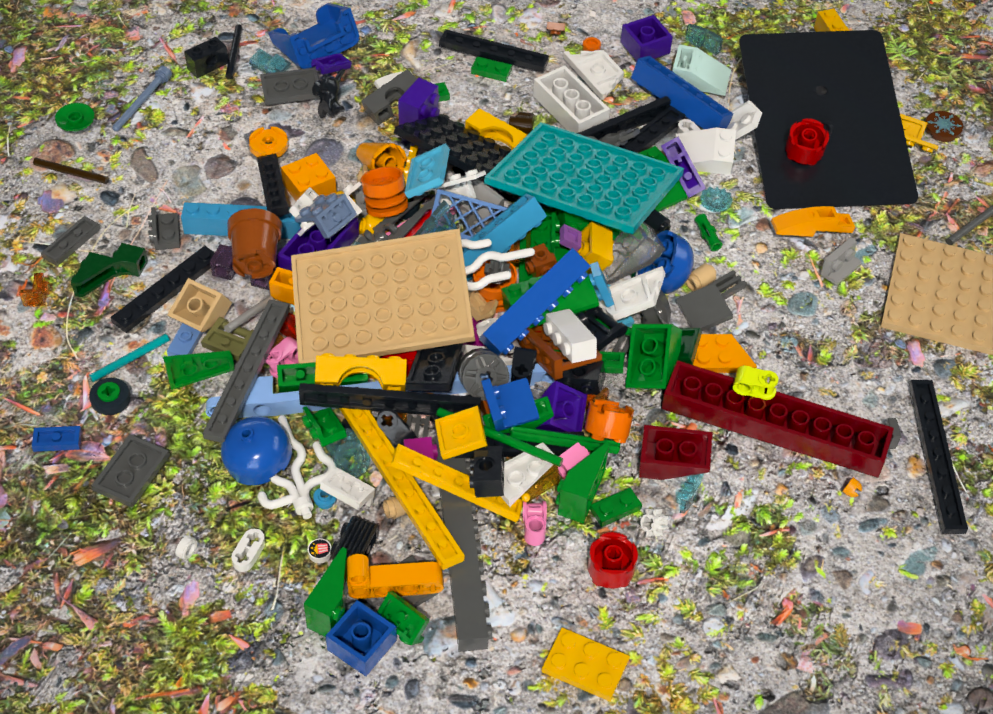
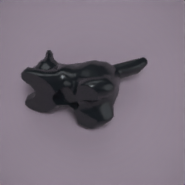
(327, 90)

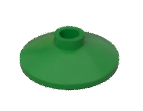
(74, 117)

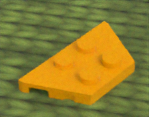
(721, 354)

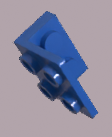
(510, 403)

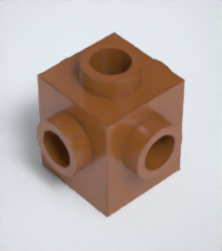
(540, 262)

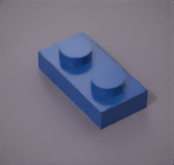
(56, 438)

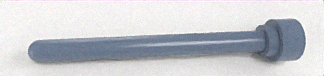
(162, 75)

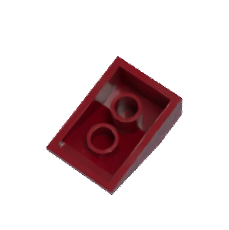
(674, 452)

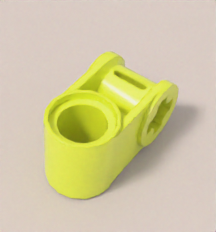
(753, 382)

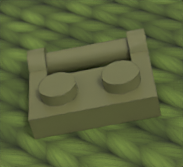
(220, 340)

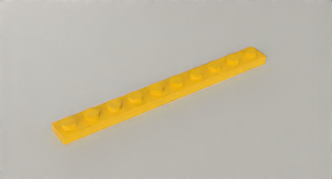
(405, 489)

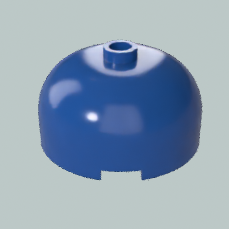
(676, 260)
(255, 450)

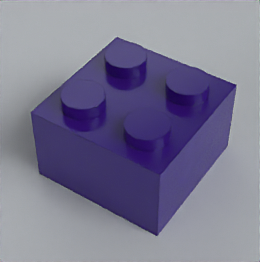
(646, 38)
(418, 102)

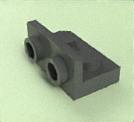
(164, 230)

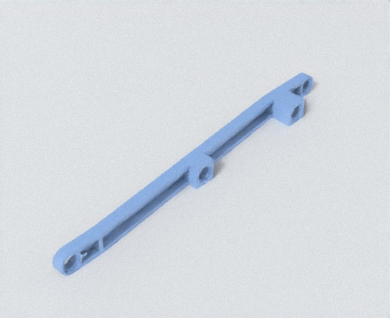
(265, 402)

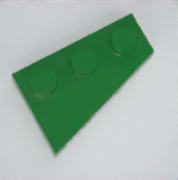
(192, 368)

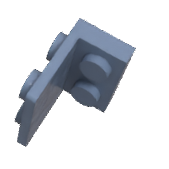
(328, 213)

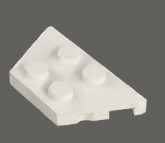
(596, 70)
(634, 294)

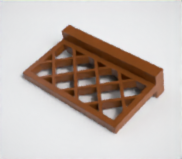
(546, 357)

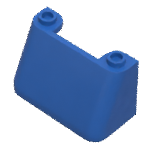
(332, 35)

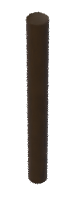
(71, 170)

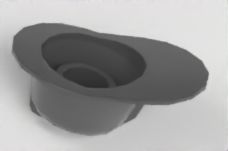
(659, 313)

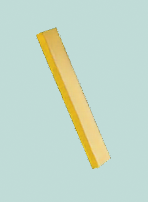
(450, 480)

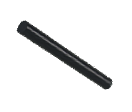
(233, 52)

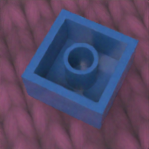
(361, 638)

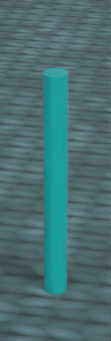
(129, 357)

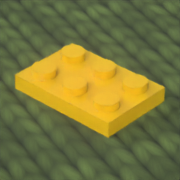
(585, 664)

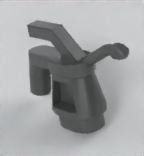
(620, 138)

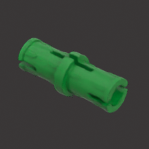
(712, 239)

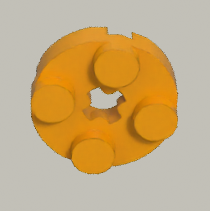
(275, 135)

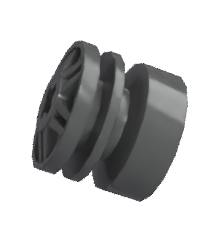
(478, 362)

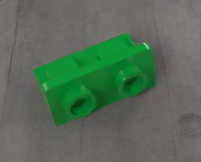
(546, 234)
(323, 426)
(407, 619)

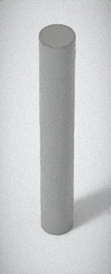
(247, 315)

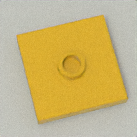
(460, 432)

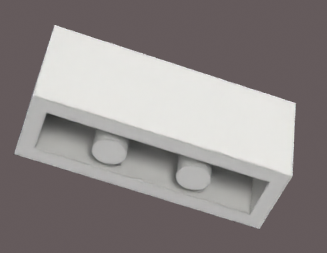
(570, 336)

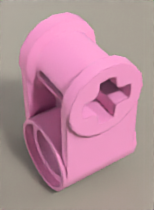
(283, 353)
(534, 518)

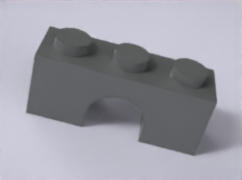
(378, 103)

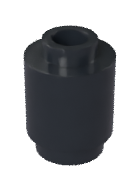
(658, 222)

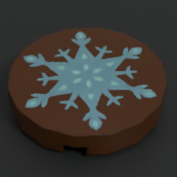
(944, 126)

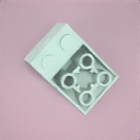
(701, 70)

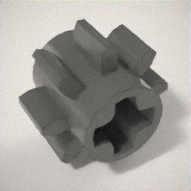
(496, 267)

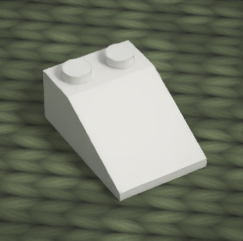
(710, 149)

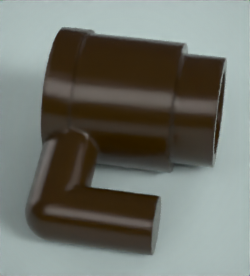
(523, 122)

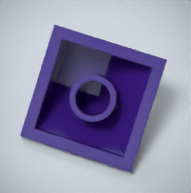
(567, 407)

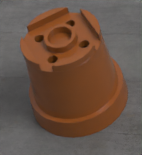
(254, 241)

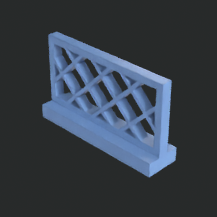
(474, 209)

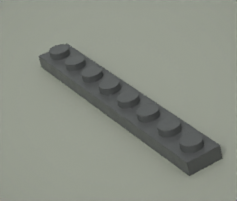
(246, 371)

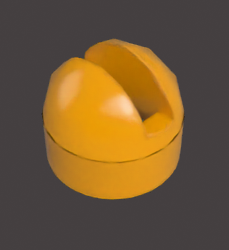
(851, 487)

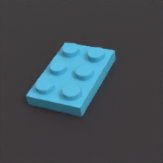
(427, 171)

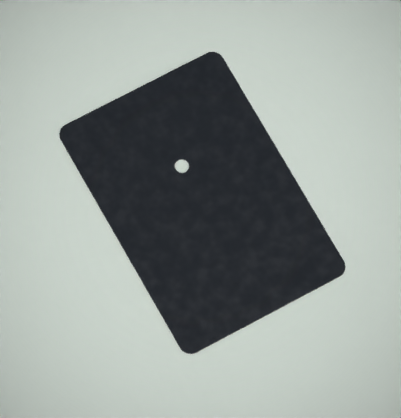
(868, 150)

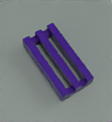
(331, 63)

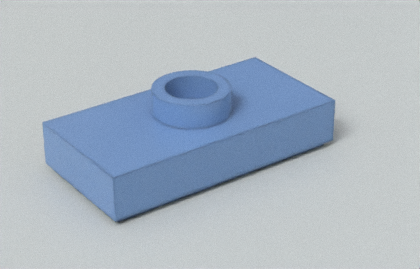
(184, 341)

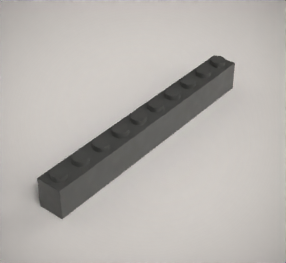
(465, 578)

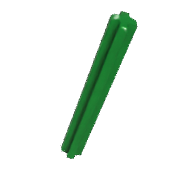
(560, 439)

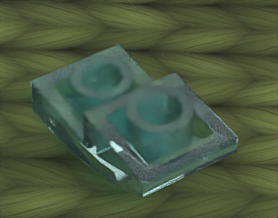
(701, 37)
(268, 63)
(689, 493)

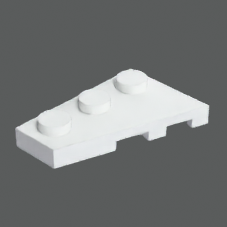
(522, 473)

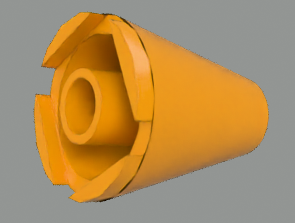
(381, 155)

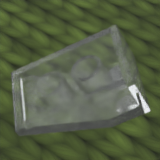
(633, 253)

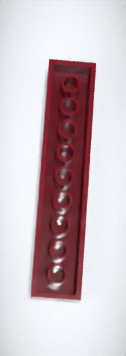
(779, 421)

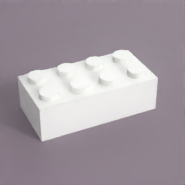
(569, 100)

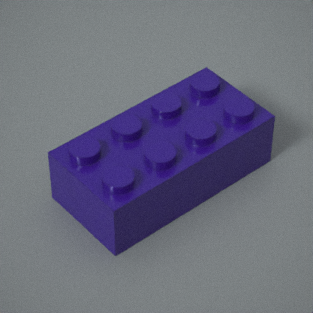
(314, 241)

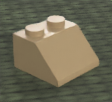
(199, 306)

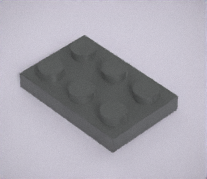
(289, 86)
(130, 470)

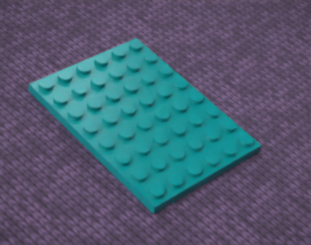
(585, 177)

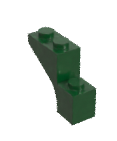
(99, 269)

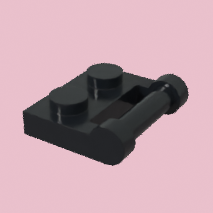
(602, 333)

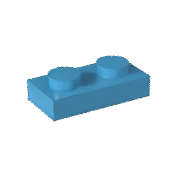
(603, 290)

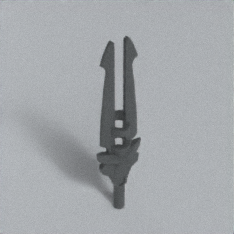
(388, 223)

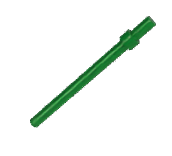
(513, 442)

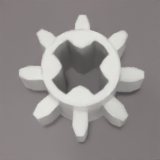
(654, 522)

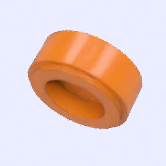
(591, 44)

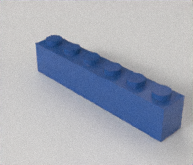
(683, 96)
(534, 303)

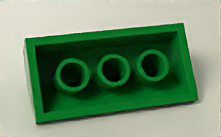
(580, 299)

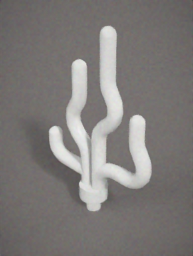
(491, 255)
(298, 494)

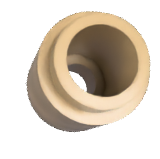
(701, 277)

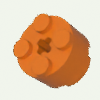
(608, 420)

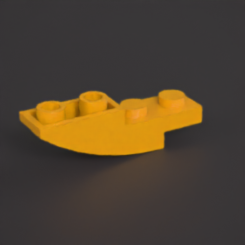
(812, 219)

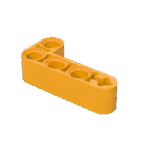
(403, 579)

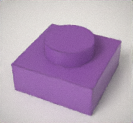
(570, 237)

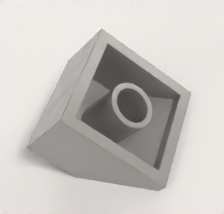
(484, 193)

